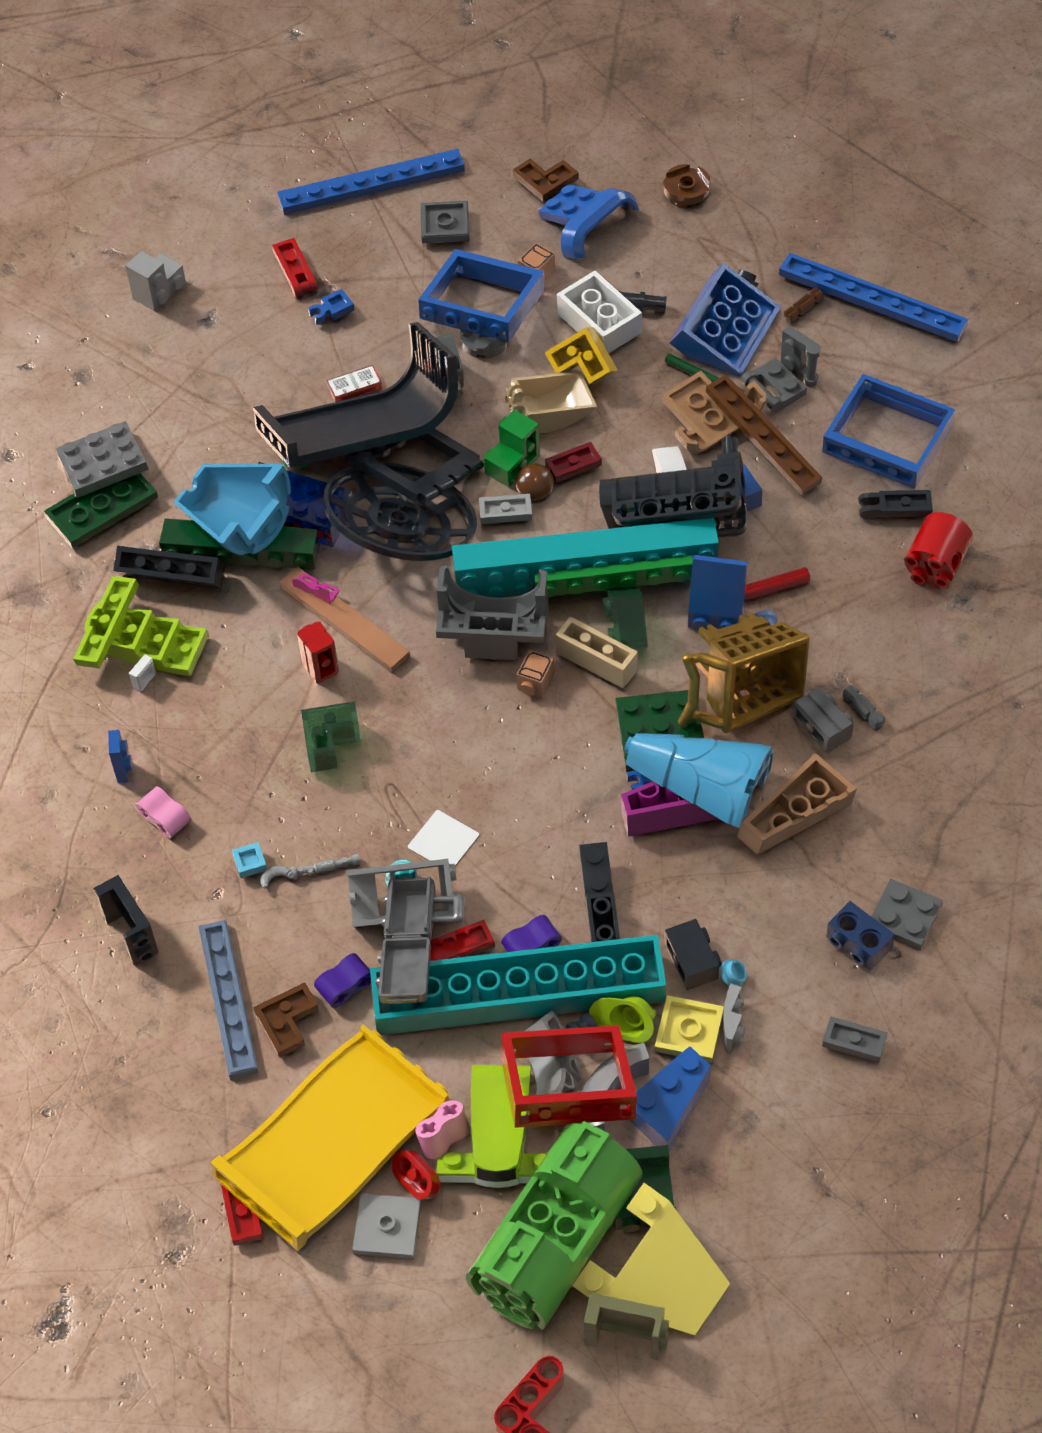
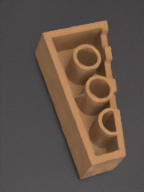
(798, 803)

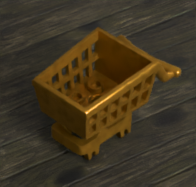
(745, 658)

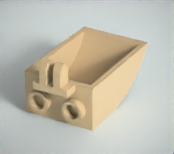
(551, 399)

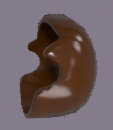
(535, 480)

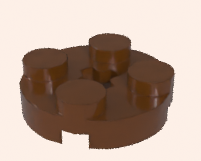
(686, 195)

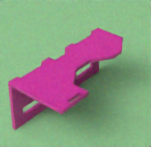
(315, 588)

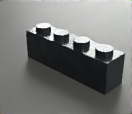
(169, 566)

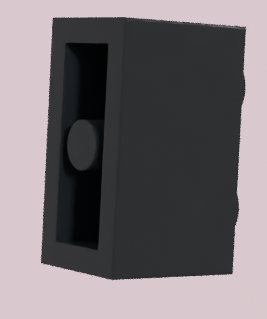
(692, 954)

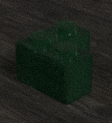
(627, 616)
(325, 729)

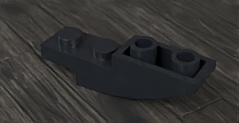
(598, 892)

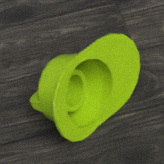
(631, 1014)

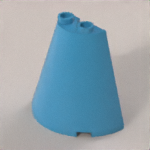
(238, 504)

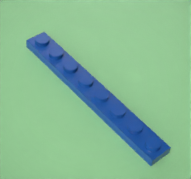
(370, 181)
(873, 297)

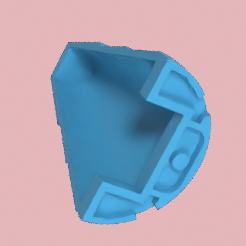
(703, 770)

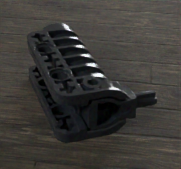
(681, 495)

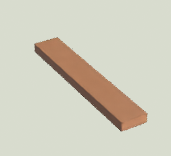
(350, 624)

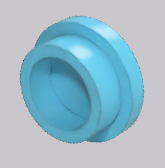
(733, 972)

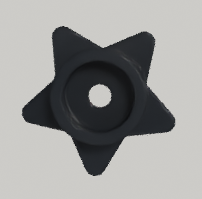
(748, 276)

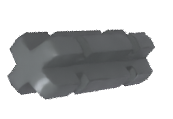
(863, 707)

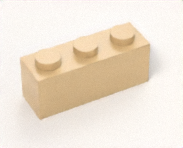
(596, 652)

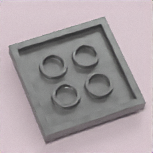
(101, 459)

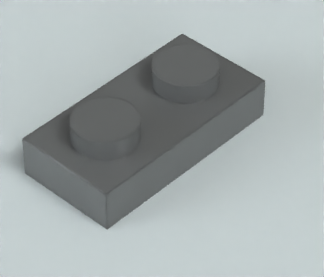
(854, 1039)

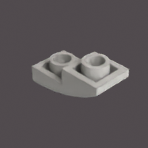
(732, 1020)

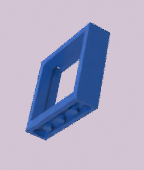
(488, 270)
(878, 460)

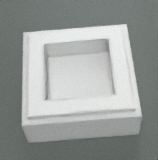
(142, 673)

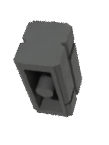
(823, 719)

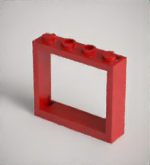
(575, 1106)

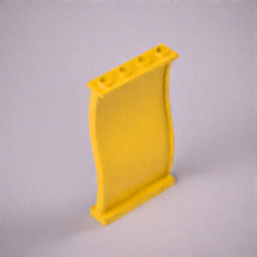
(329, 1136)

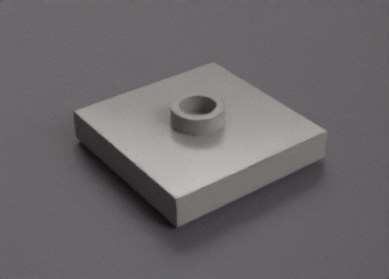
(386, 1226)

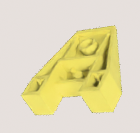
(665, 1269)

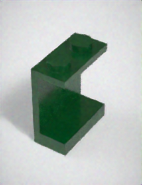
(656, 1174)

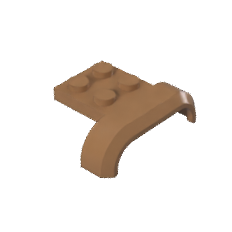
(701, 414)

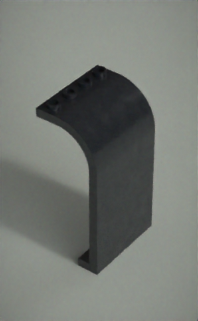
(396, 414)

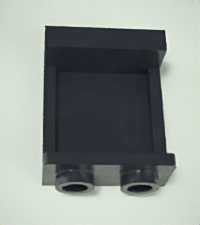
(116, 902)

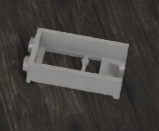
(364, 892)

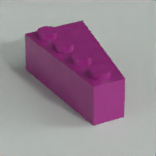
(658, 808)

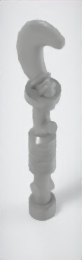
(318, 867)

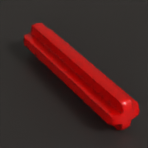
(777, 583)

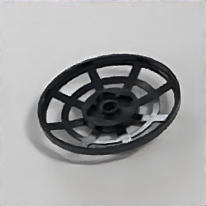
(397, 517)

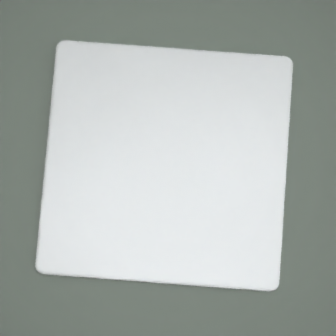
(443, 838)

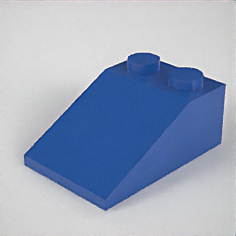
(716, 592)

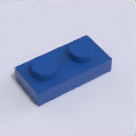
(119, 756)

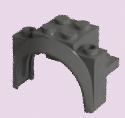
(491, 624)

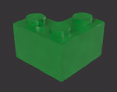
(516, 449)

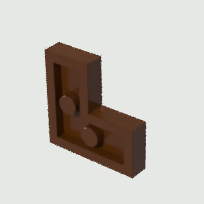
(542, 182)
(279, 1017)

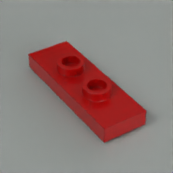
(462, 942)

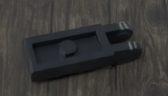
(895, 504)

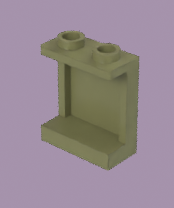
(626, 1319)

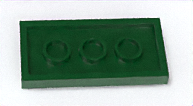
(92, 513)

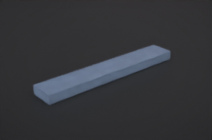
(228, 1000)

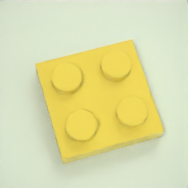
(689, 1024)

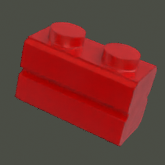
(318, 652)

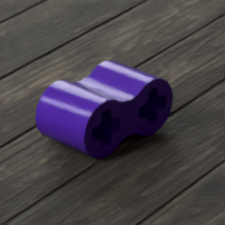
(534, 935)
(343, 980)

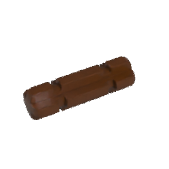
(803, 305)

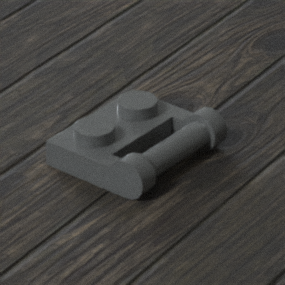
(794, 355)
(779, 381)

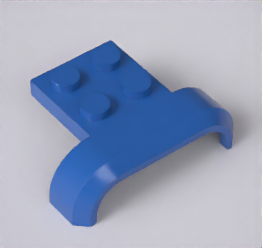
(581, 211)

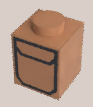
(540, 259)
(535, 673)

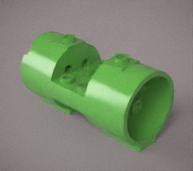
(555, 1225)

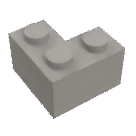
(154, 279)

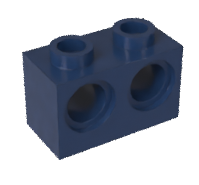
(865, 931)

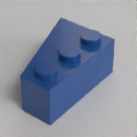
(670, 1097)

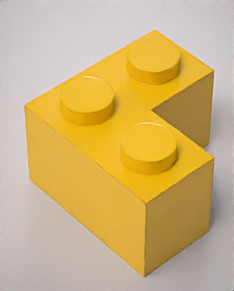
(583, 350)

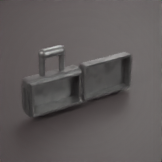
(408, 937)

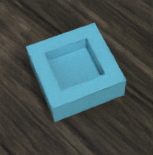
(249, 860)

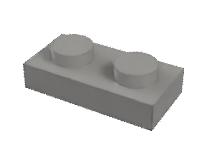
(505, 508)

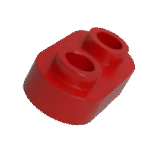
(415, 1174)

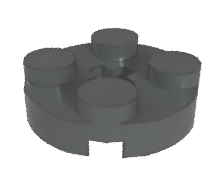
(474, 345)

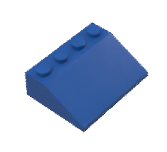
(725, 322)

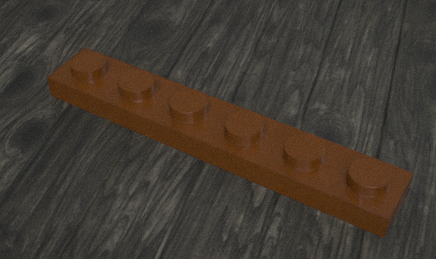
(764, 435)

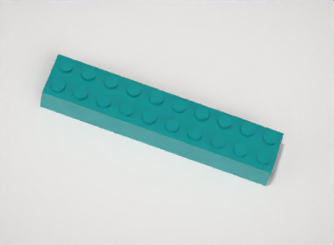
(509, 565)
(527, 984)

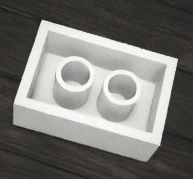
(599, 305)

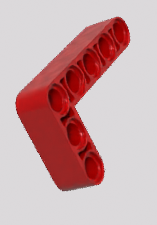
(534, 1384)

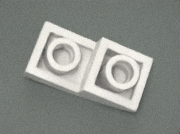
(668, 459)

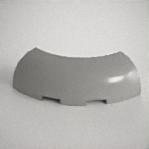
(554, 1073)
(606, 1075)

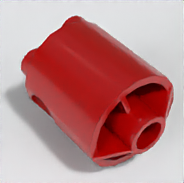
(938, 549)

